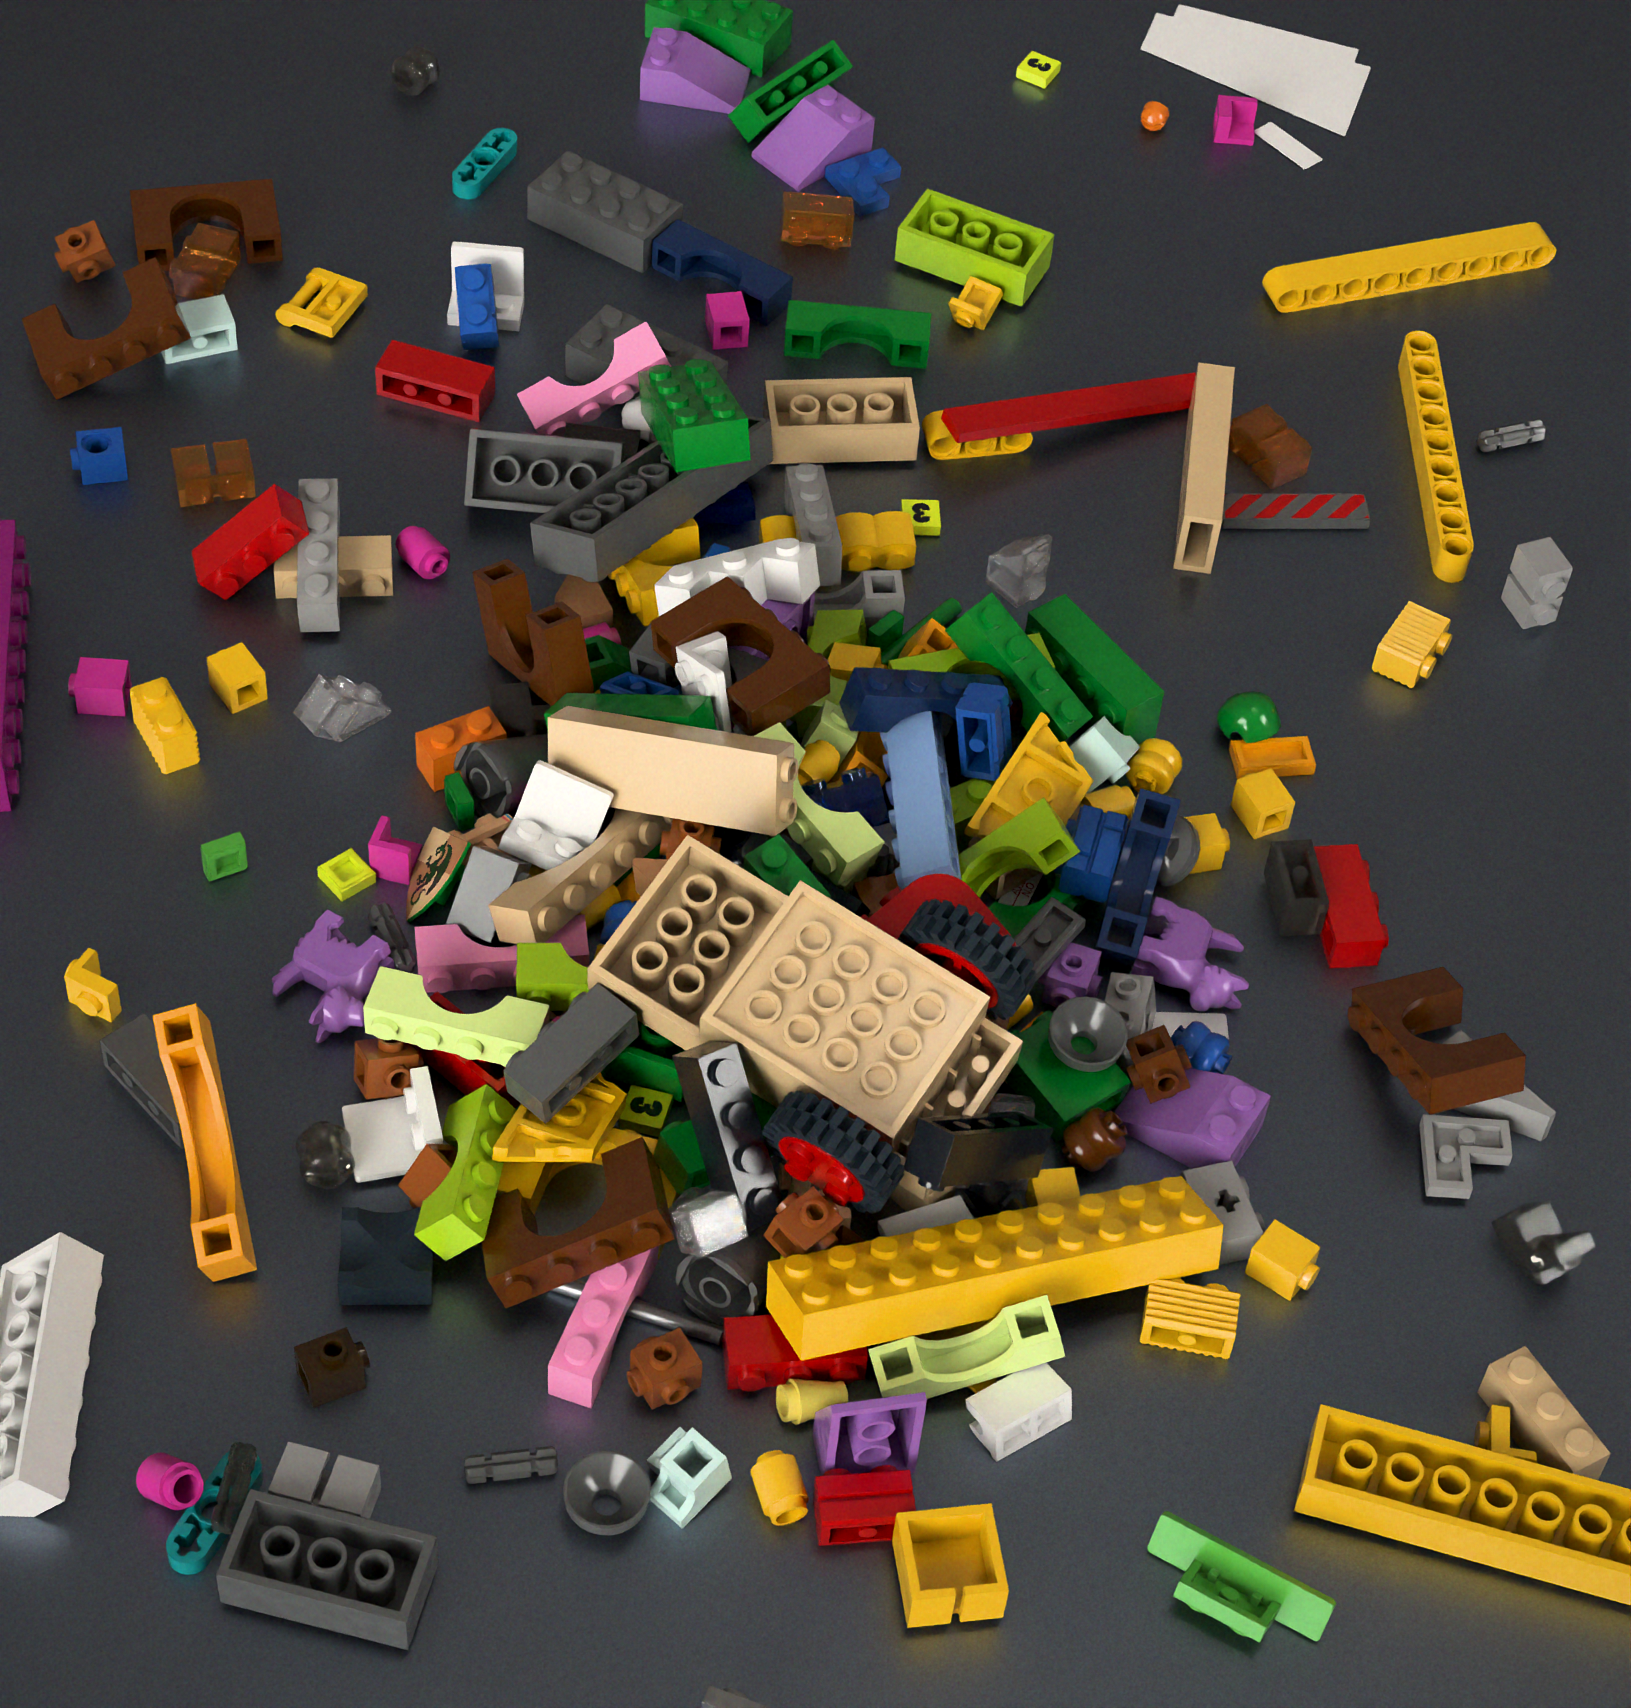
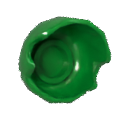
(1250, 715)

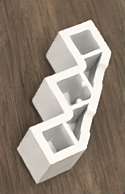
(770, 570)

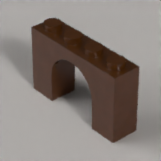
(242, 204)
(150, 328)
(535, 646)
(778, 689)
(1434, 1073)
(627, 1223)

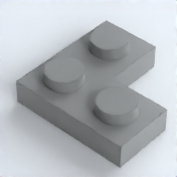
(1453, 1144)

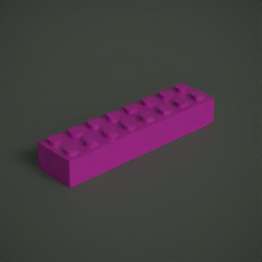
(13, 633)

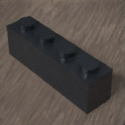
(728, 1128)
(977, 1149)

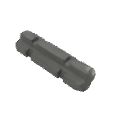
(1511, 435)
(389, 930)
(510, 1464)

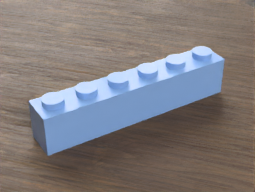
(920, 799)

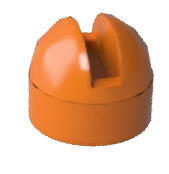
(1154, 116)

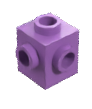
(1072, 975)

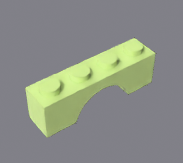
(835, 840)
(403, 1012)
(1011, 1342)

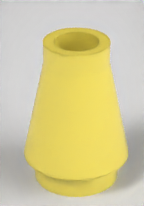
(802, 1398)

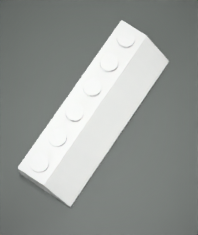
(44, 1355)

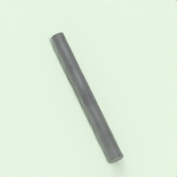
(658, 1315)

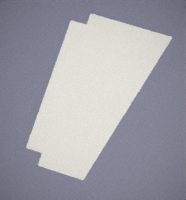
(1267, 63)

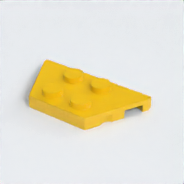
(1036, 771)
(570, 1135)

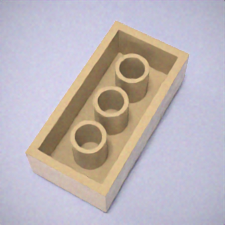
(842, 420)

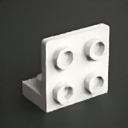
(508, 279)
(705, 671)
(555, 817)
(393, 1130)

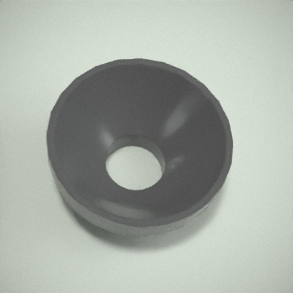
(1180, 853)
(1088, 1019)
(611, 1475)

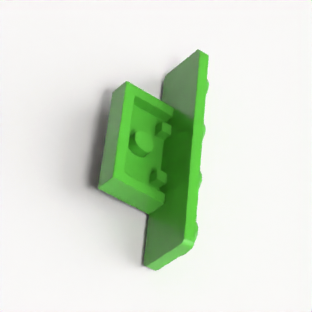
(1236, 1584)

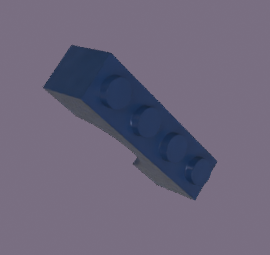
(691, 253)
(883, 697)
(1136, 877)

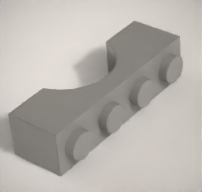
(814, 518)
(318, 557)
(872, 591)

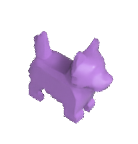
(1180, 956)
(337, 968)

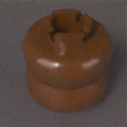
(1094, 1139)

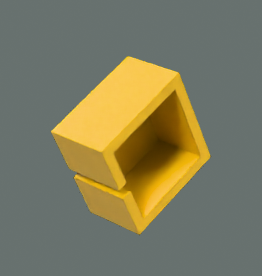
(949, 1565)

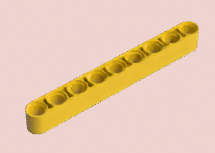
(1408, 267)
(1435, 457)

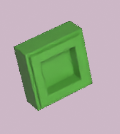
(224, 856)

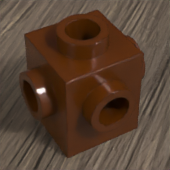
(1157, 1064)

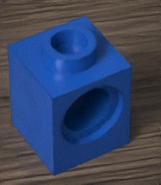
(100, 456)

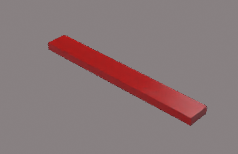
(1069, 408)

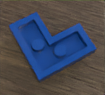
(861, 177)

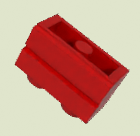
(860, 1504)

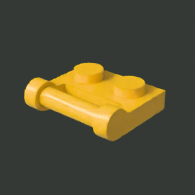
(329, 309)

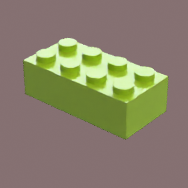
(967, 241)

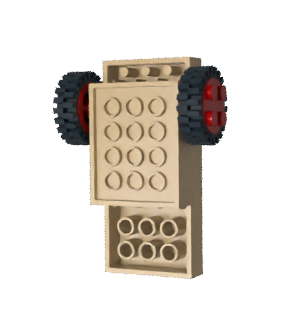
(825, 1011)

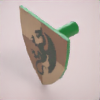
(435, 872)

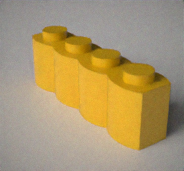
(866, 539)

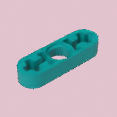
(484, 175)
(208, 1541)

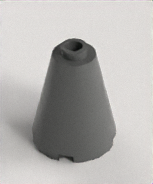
(499, 771)
(729, 1279)

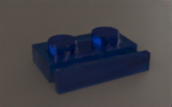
(732, 508)

